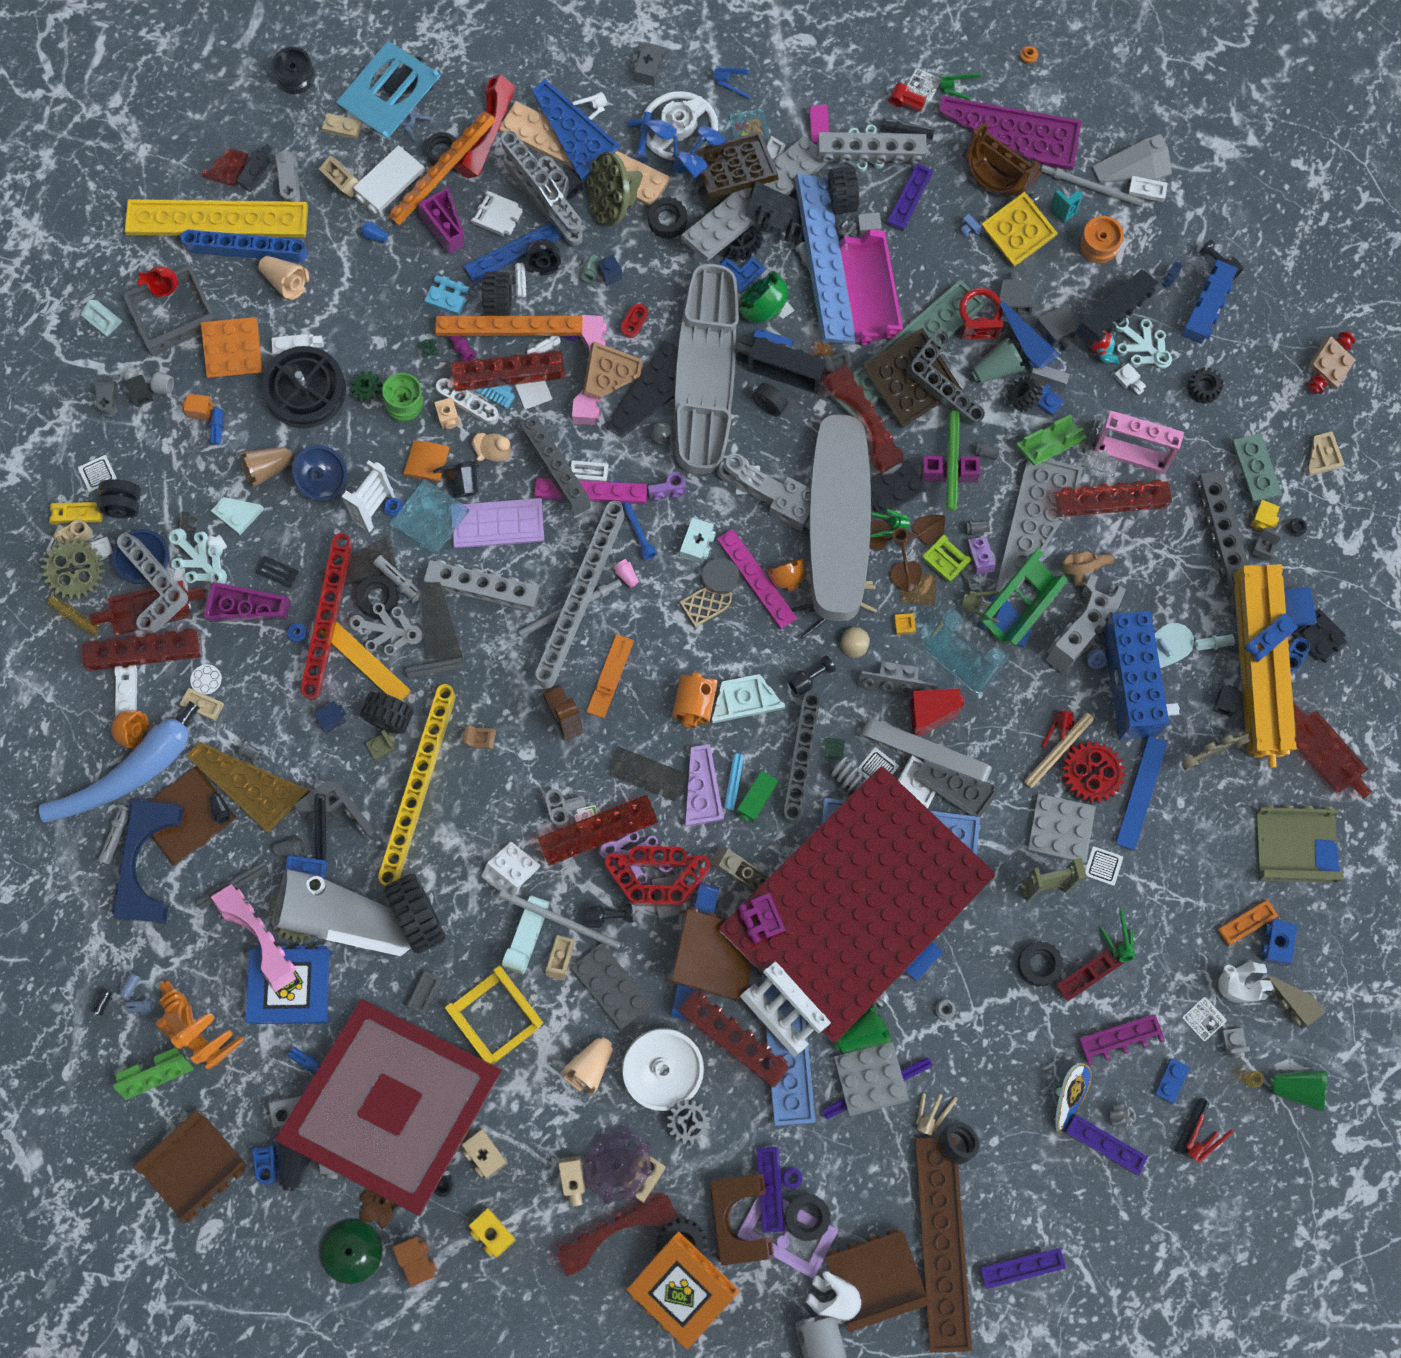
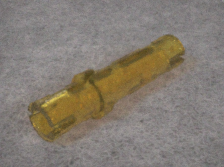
(67, 610)

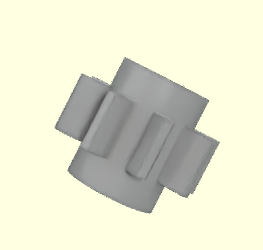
(1123, 1116)

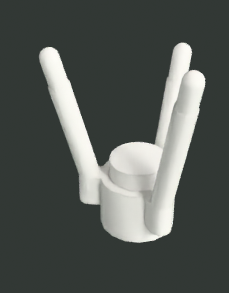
(596, 101)

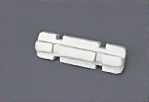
(520, 280)
(545, 345)

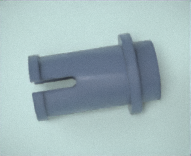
(129, 986)
(141, 1006)

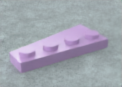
(703, 792)

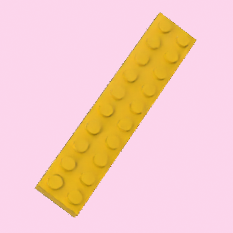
(236, 217)

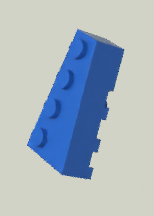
(1210, 302)

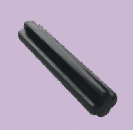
(1200, 1108)

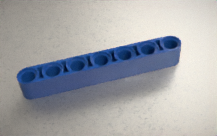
(236, 242)
(705, 902)

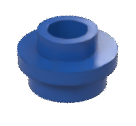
(391, 502)
(299, 637)

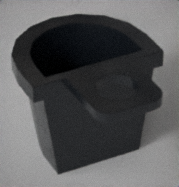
(461, 478)

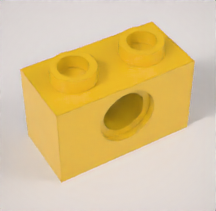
(503, 1239)

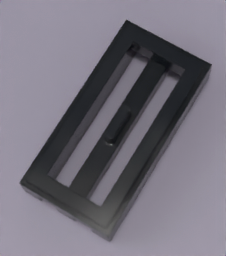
(291, 578)

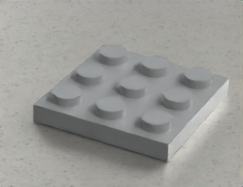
(1061, 828)
(871, 1079)

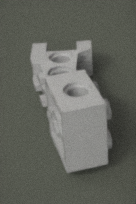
(787, 501)
(1077, 636)

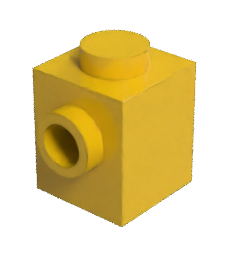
(1265, 516)

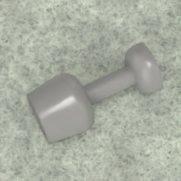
(159, 382)

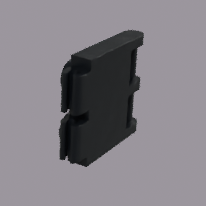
(1324, 637)

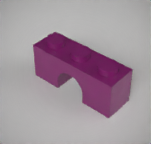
(935, 469)

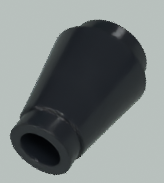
(220, 810)

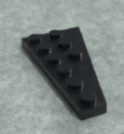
(650, 392)

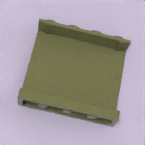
(1288, 843)

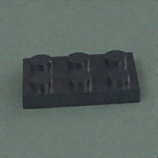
(895, 487)

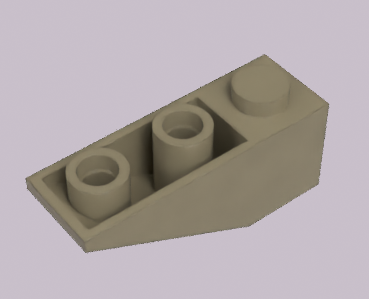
(738, 869)
(1299, 1004)

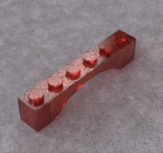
(844, 387)
(577, 1256)

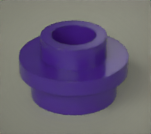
(792, 1185)

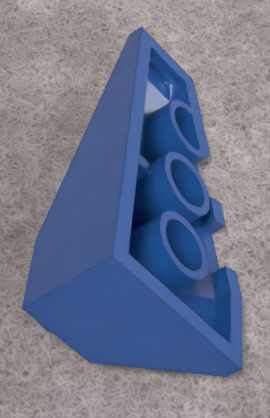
(1034, 346)

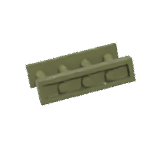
(1067, 878)

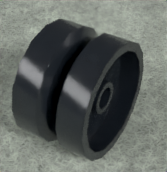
(293, 70)
(118, 498)

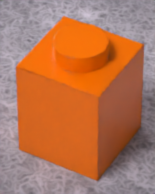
(197, 406)

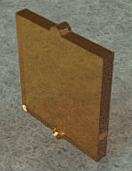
(923, 593)

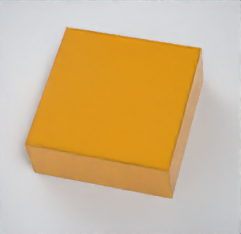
(905, 624)

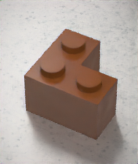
(415, 1261)

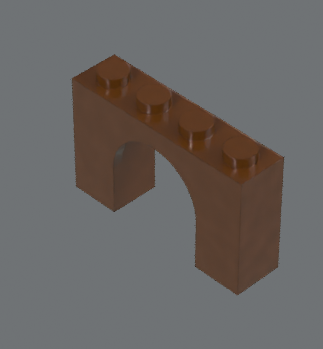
(725, 1195)

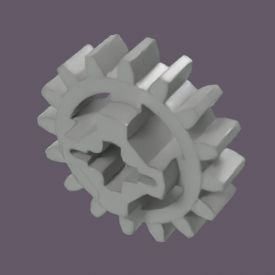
(675, 1118)

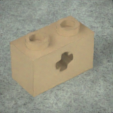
(339, 175)
(494, 1160)

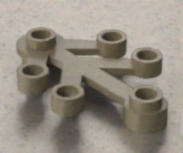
(1211, 749)

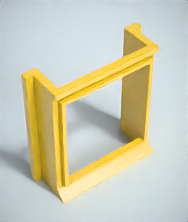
(455, 1009)

